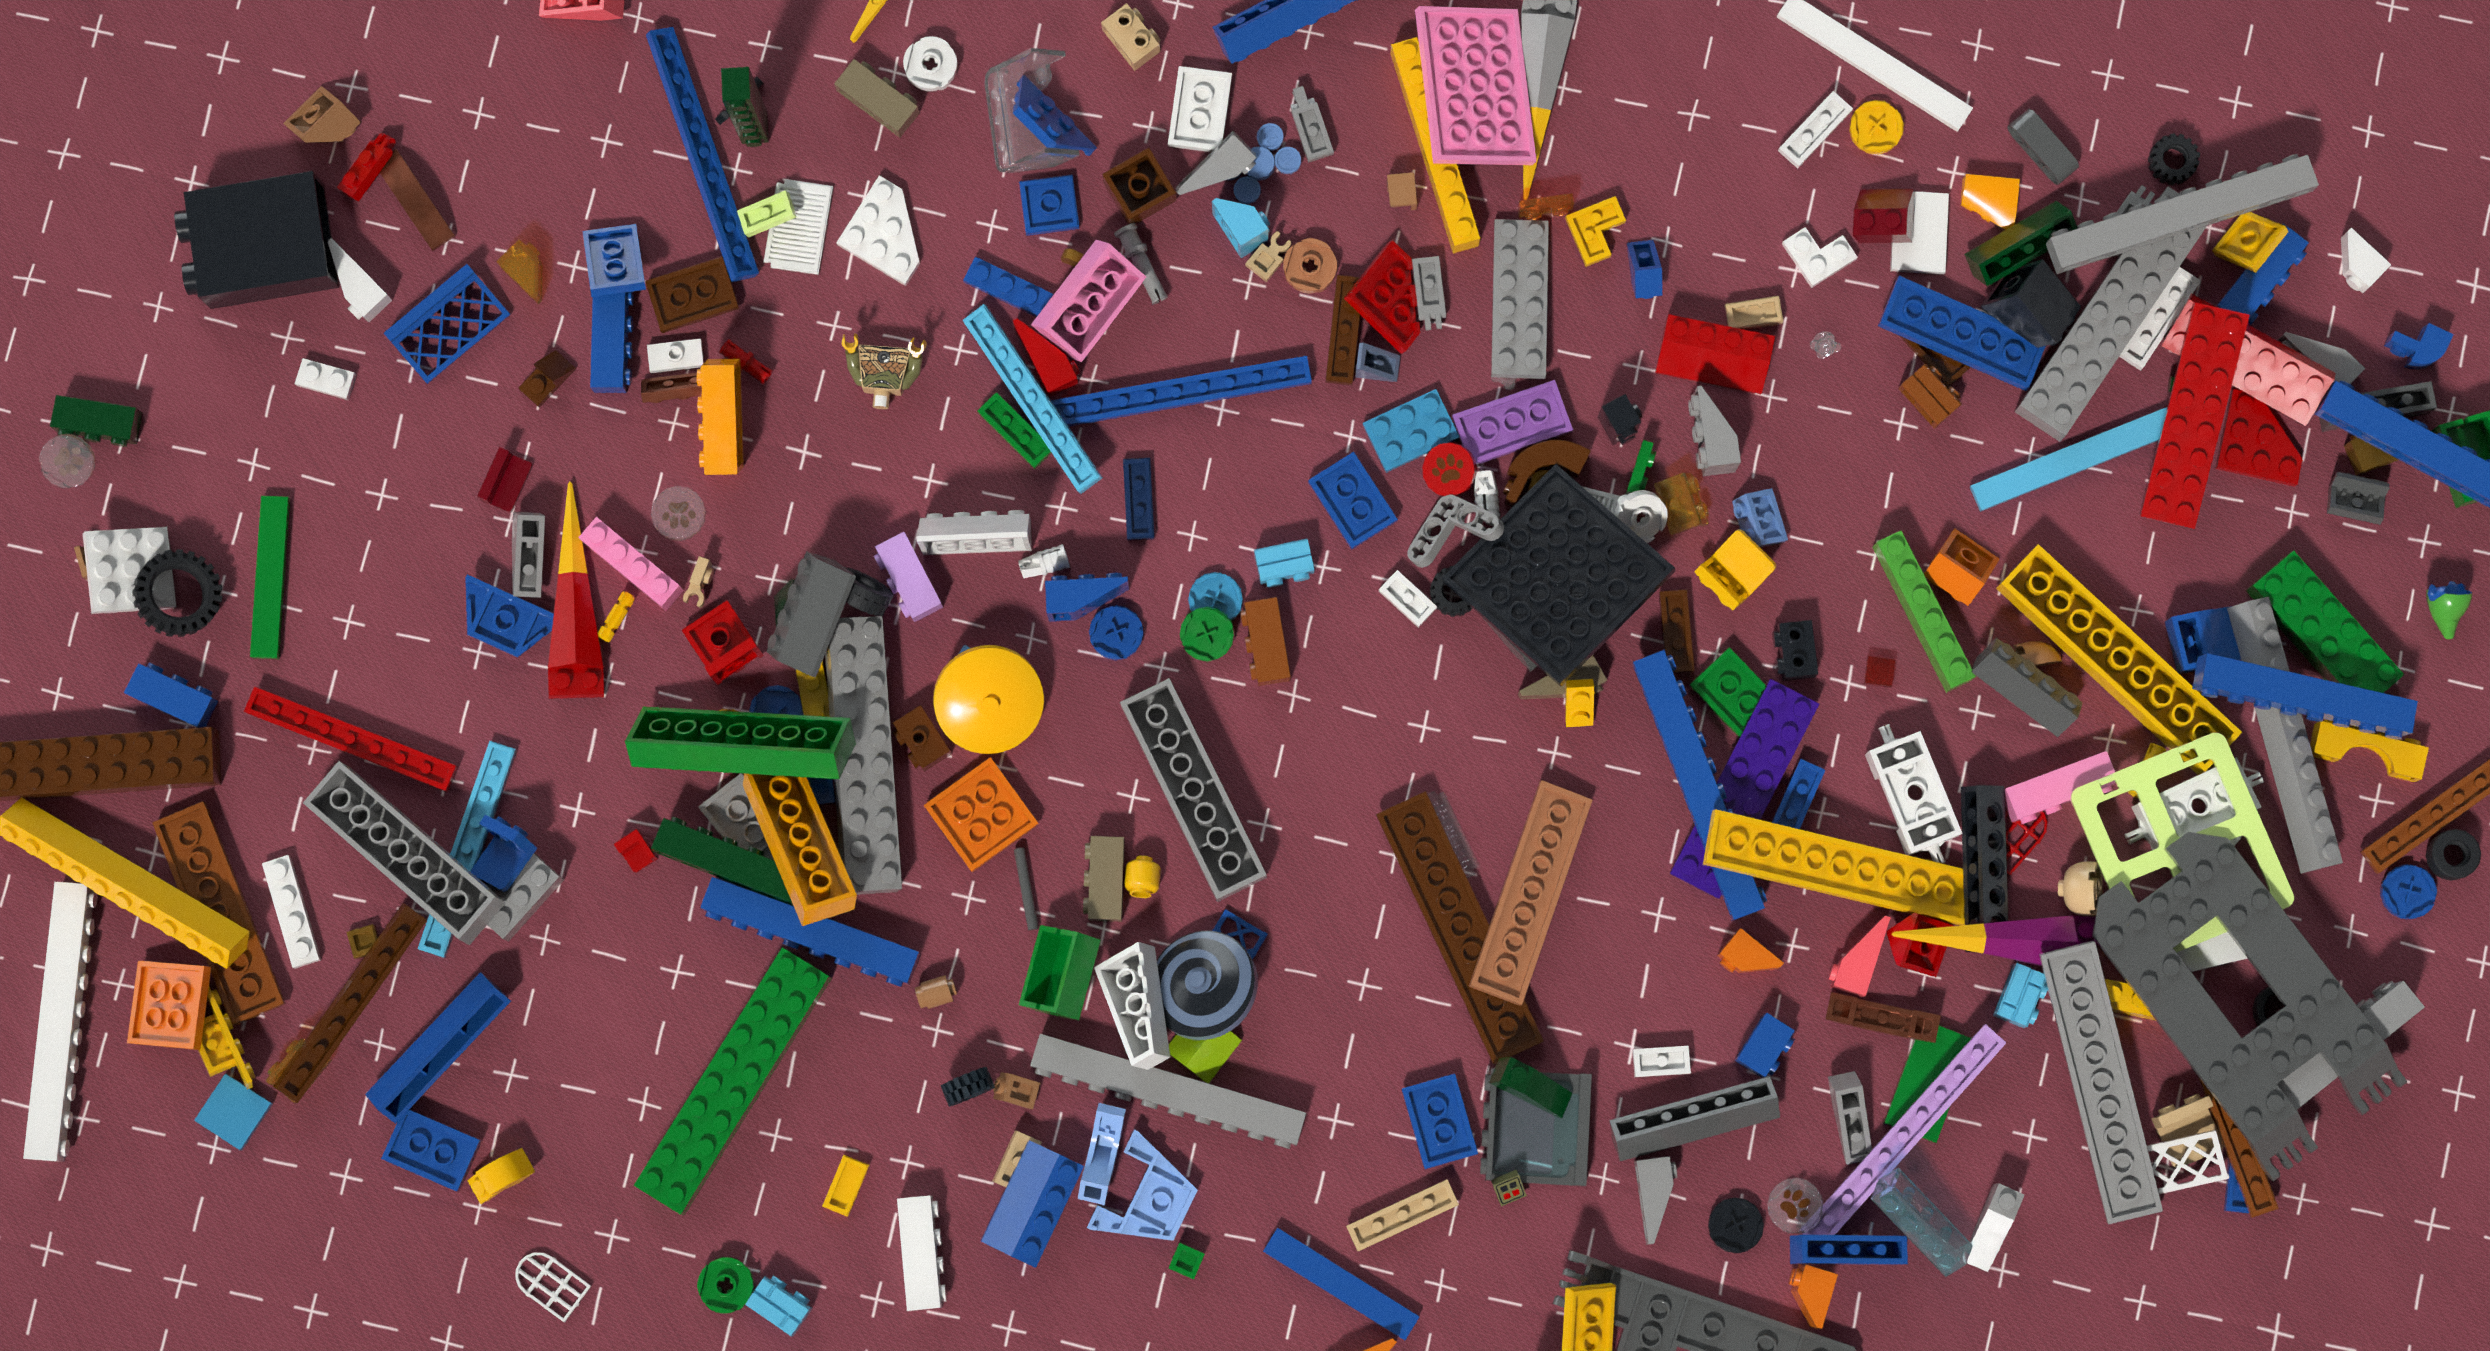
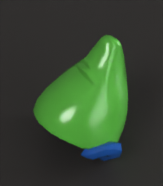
(2447, 606)

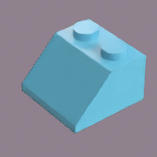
(1241, 225)

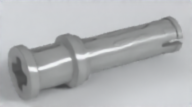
(1136, 251)

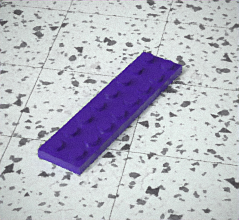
(1752, 771)

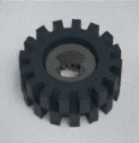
(967, 1086)

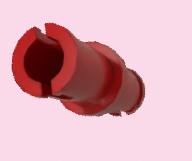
(747, 361)

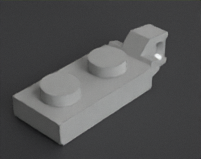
(1310, 126)

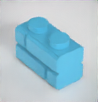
(1284, 562)
(2021, 996)
(779, 1305)

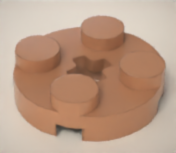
(1301, 253)

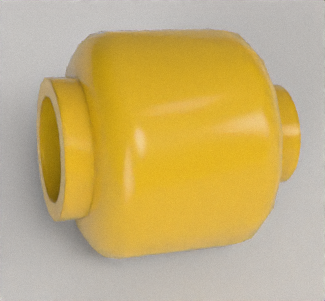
(1142, 877)

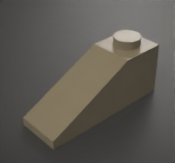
(1550, 689)

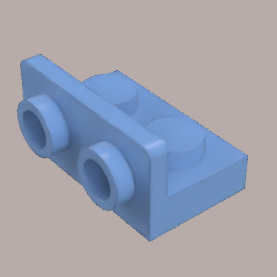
(1760, 517)

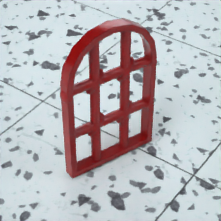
(2028, 831)

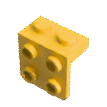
(1736, 569)

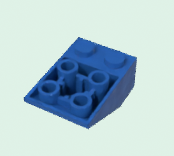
(1077, 597)
(2200, 634)

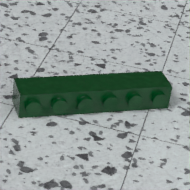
(745, 106)
(720, 858)

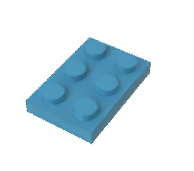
(1410, 430)

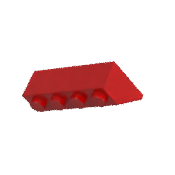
(1714, 354)

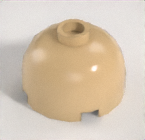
(2082, 887)

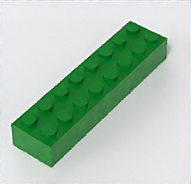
(741, 742)

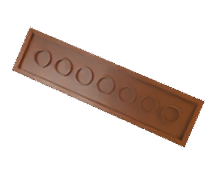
(207, 876)

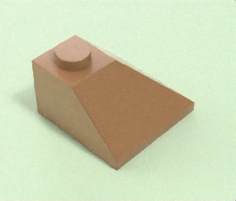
(322, 119)

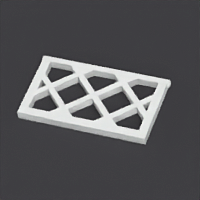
(2190, 1142)

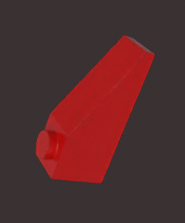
(1049, 362)

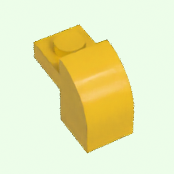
(500, 1175)

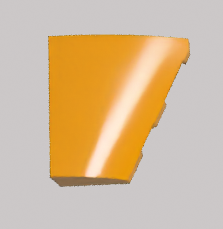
(1991, 198)

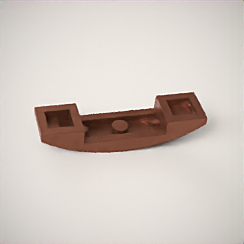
(416, 202)
(1883, 1018)

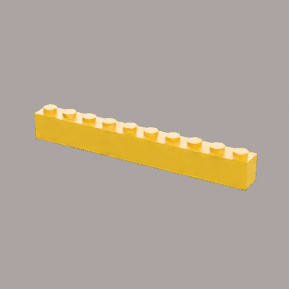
(123, 883)

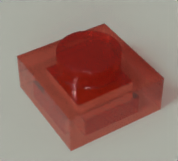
(1879, 671)

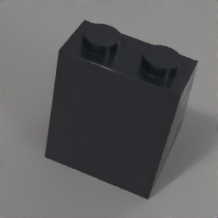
(2033, 304)

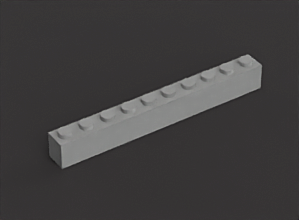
(2181, 214)
(2287, 744)
(1168, 1090)

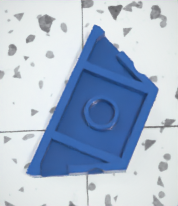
(1047, 121)
(504, 618)

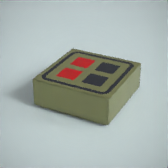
(1508, 1188)

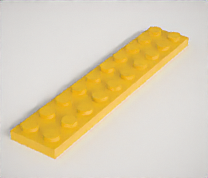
(1835, 867)

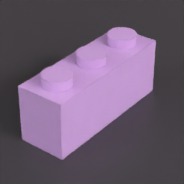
(907, 577)

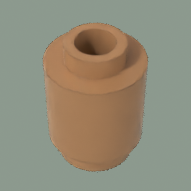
(935, 992)

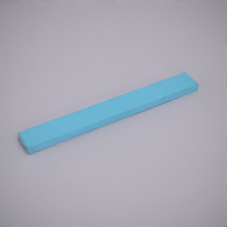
(1032, 399)
(2068, 461)
(471, 834)

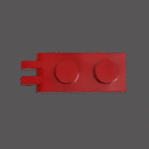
(367, 167)

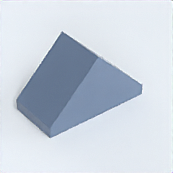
(1377, 364)

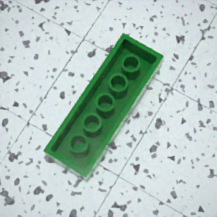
(2323, 627)

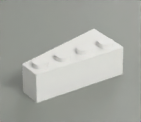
(1136, 1003)

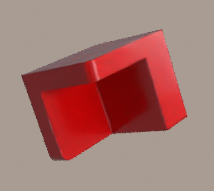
(636, 850)

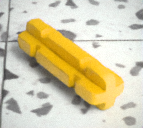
(616, 616)

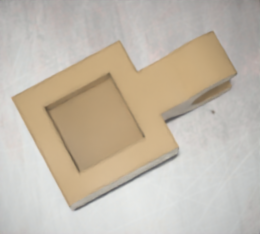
(702, 574)

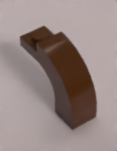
(1543, 456)

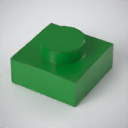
(1186, 1261)

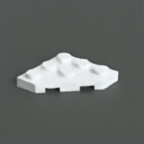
(883, 232)

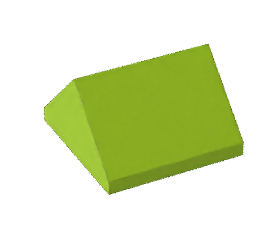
(1204, 1056)

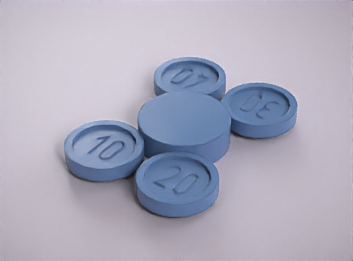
(1286, 161)

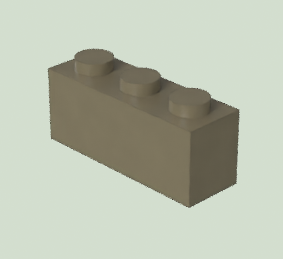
(877, 97)
(1104, 878)

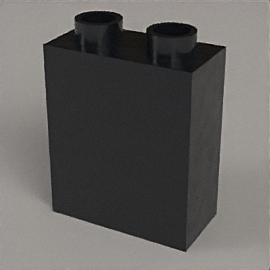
(257, 240)

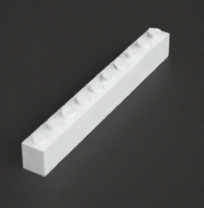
(59, 1022)

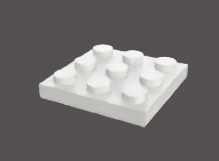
(114, 563)

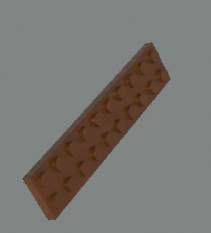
(1454, 920)

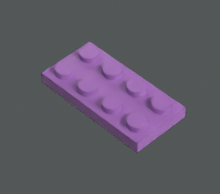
(1513, 422)

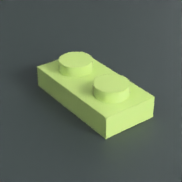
(766, 213)

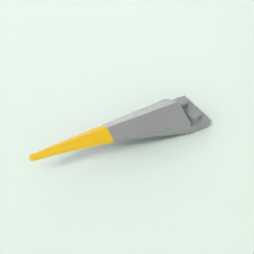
(1545, 39)

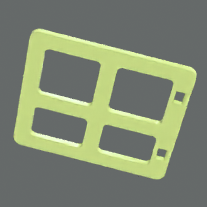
(2142, 780)

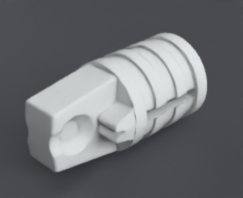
(1486, 492)
(1044, 562)

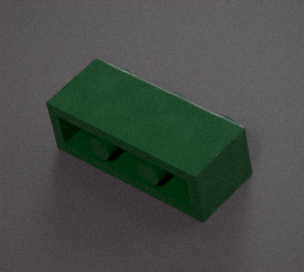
(96, 420)

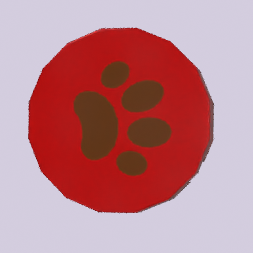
(1449, 469)

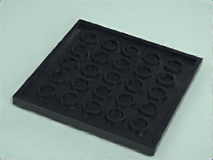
(1559, 575)

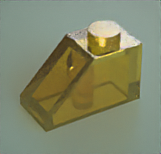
(524, 268)

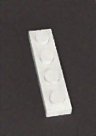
(2159, 319)
(291, 911)

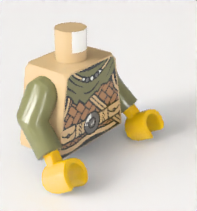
(883, 369)

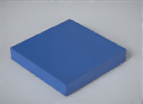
(1049, 205)

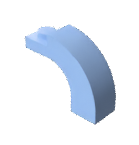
(1102, 1154)

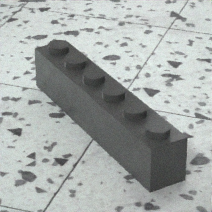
(1694, 1118)

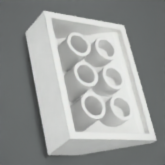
(974, 533)

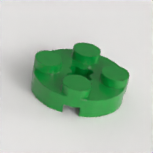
(712, 1294)

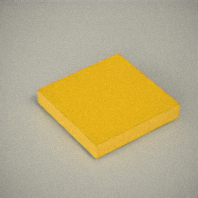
(2250, 241)

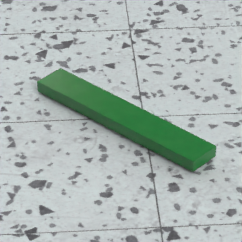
(270, 577)

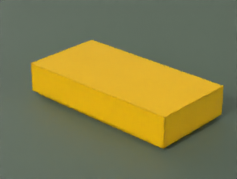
(846, 1185)

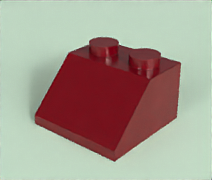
(1884, 216)

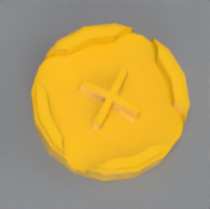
(1876, 127)

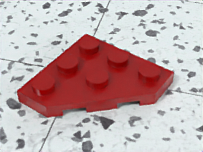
(1387, 297)
(2256, 443)

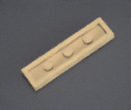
(1402, 1215)

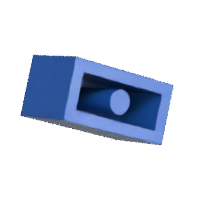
(1765, 1045)

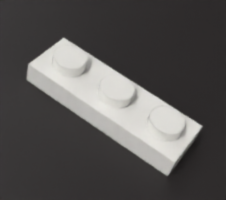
(1815, 129)

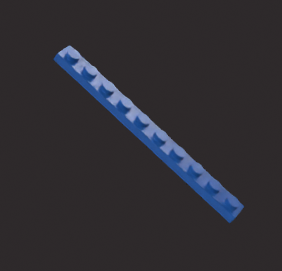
(702, 154)
(1184, 391)

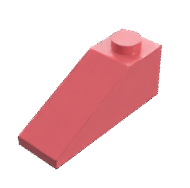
(582, 9)
(1857, 965)

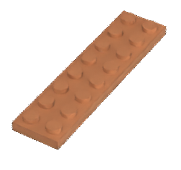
(1530, 893)

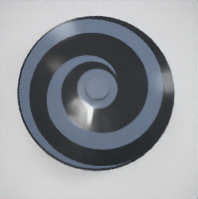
(1206, 984)

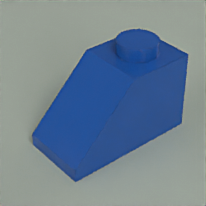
(1645, 269)

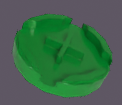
(1207, 633)

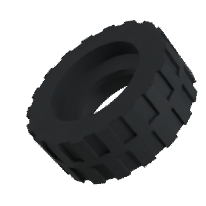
(869, 594)

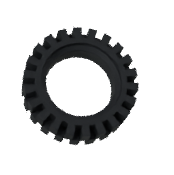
(188, 563)

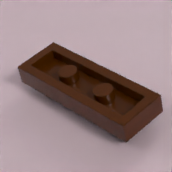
(1677, 629)

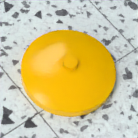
(988, 699)

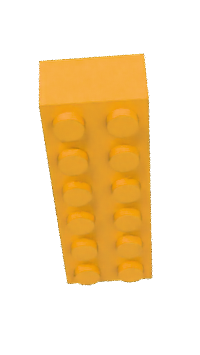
(801, 846)

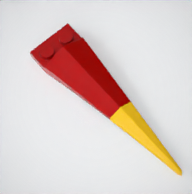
(575, 651)

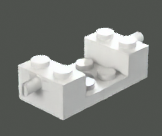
(2179, 800)
(1922, 822)

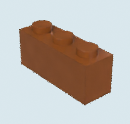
(1265, 641)

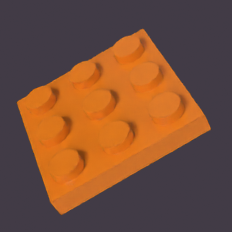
(981, 814)
(169, 1005)

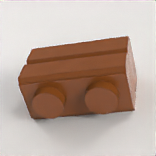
(1930, 395)

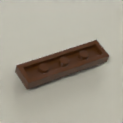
(1343, 335)

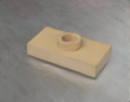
(1754, 313)

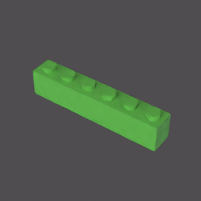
(1923, 611)

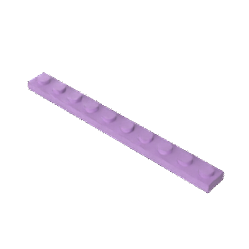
(1908, 1130)

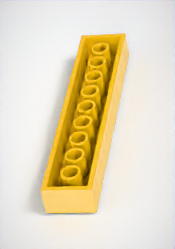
(2113, 655)

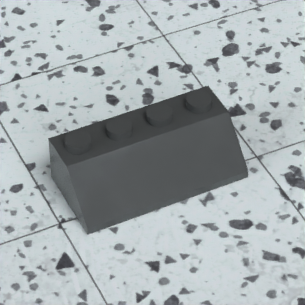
(810, 613)

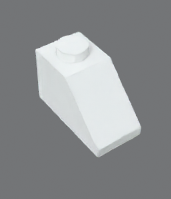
(2360, 261)

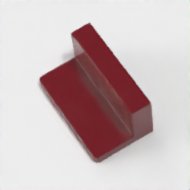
(504, 480)

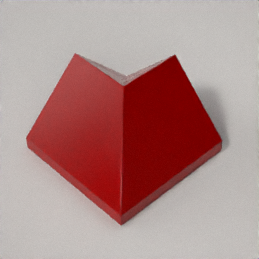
(1915, 954)

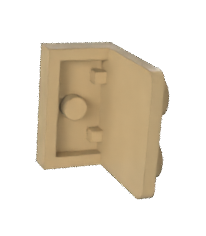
(2186, 1121)

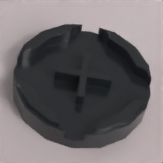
(1735, 1225)

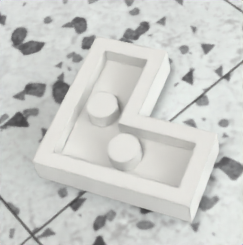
(1818, 263)

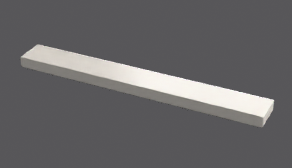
(1875, 63)

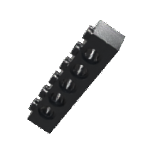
(1984, 854)

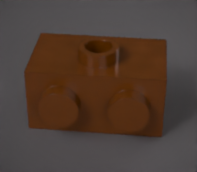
(922, 739)

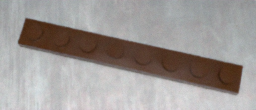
(350, 1003)

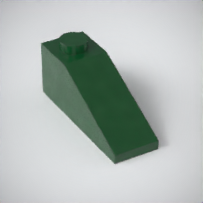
(1530, 1086)

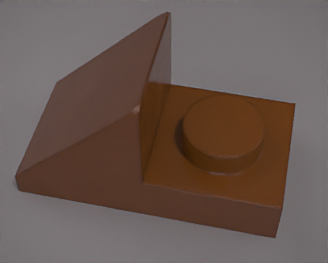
(547, 377)

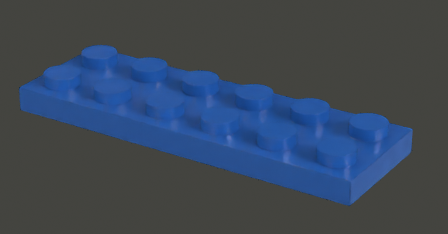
(1960, 333)

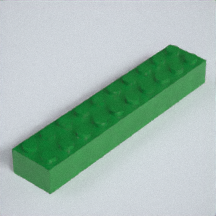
(732, 1082)

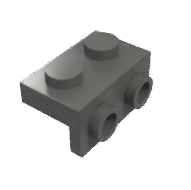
(2357, 497)

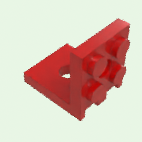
(727, 658)

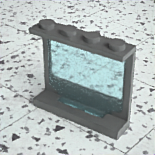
(1535, 1141)

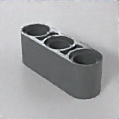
(2043, 146)

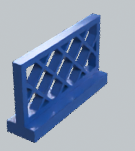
(430, 306)

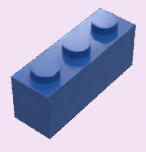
(171, 695)

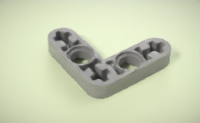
(1453, 518)

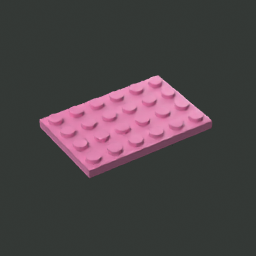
(1475, 86)

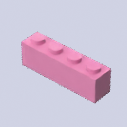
(631, 563)
(2055, 788)

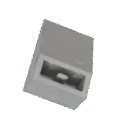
(1716, 439)

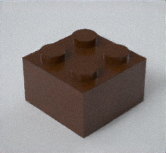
(1139, 187)

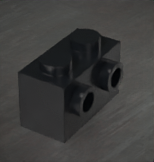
(1620, 420)
(1796, 650)

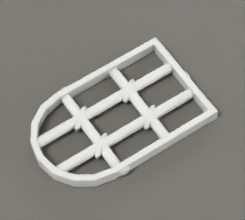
(554, 1295)

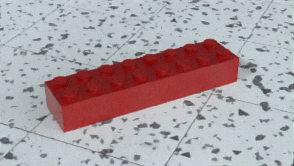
(2194, 415)

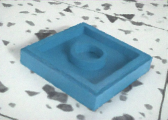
(233, 1112)

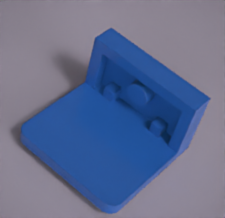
(504, 855)

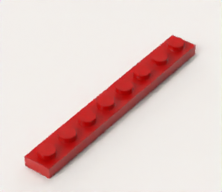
(350, 739)

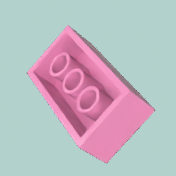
(1088, 300)

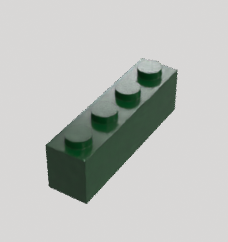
(2018, 243)

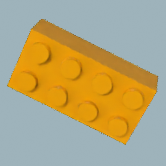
(721, 416)

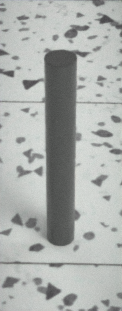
(1026, 890)

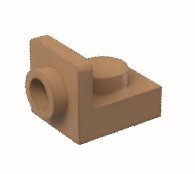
(1016, 1090)

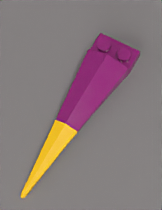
(2011, 939)

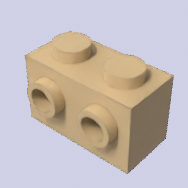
(1131, 36)

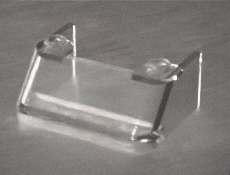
(1013, 143)

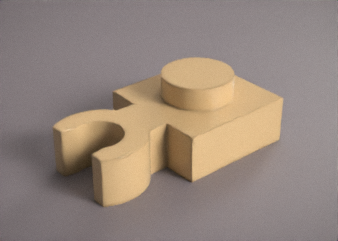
(1267, 259)

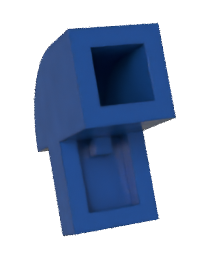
(2421, 352)

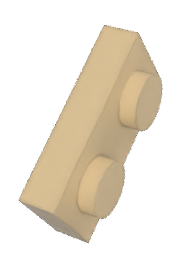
(1011, 1157)

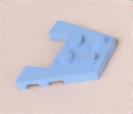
(1158, 1203)

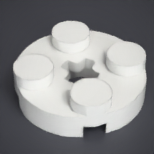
(922, 51)
(1648, 503)

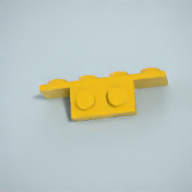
(217, 1044)

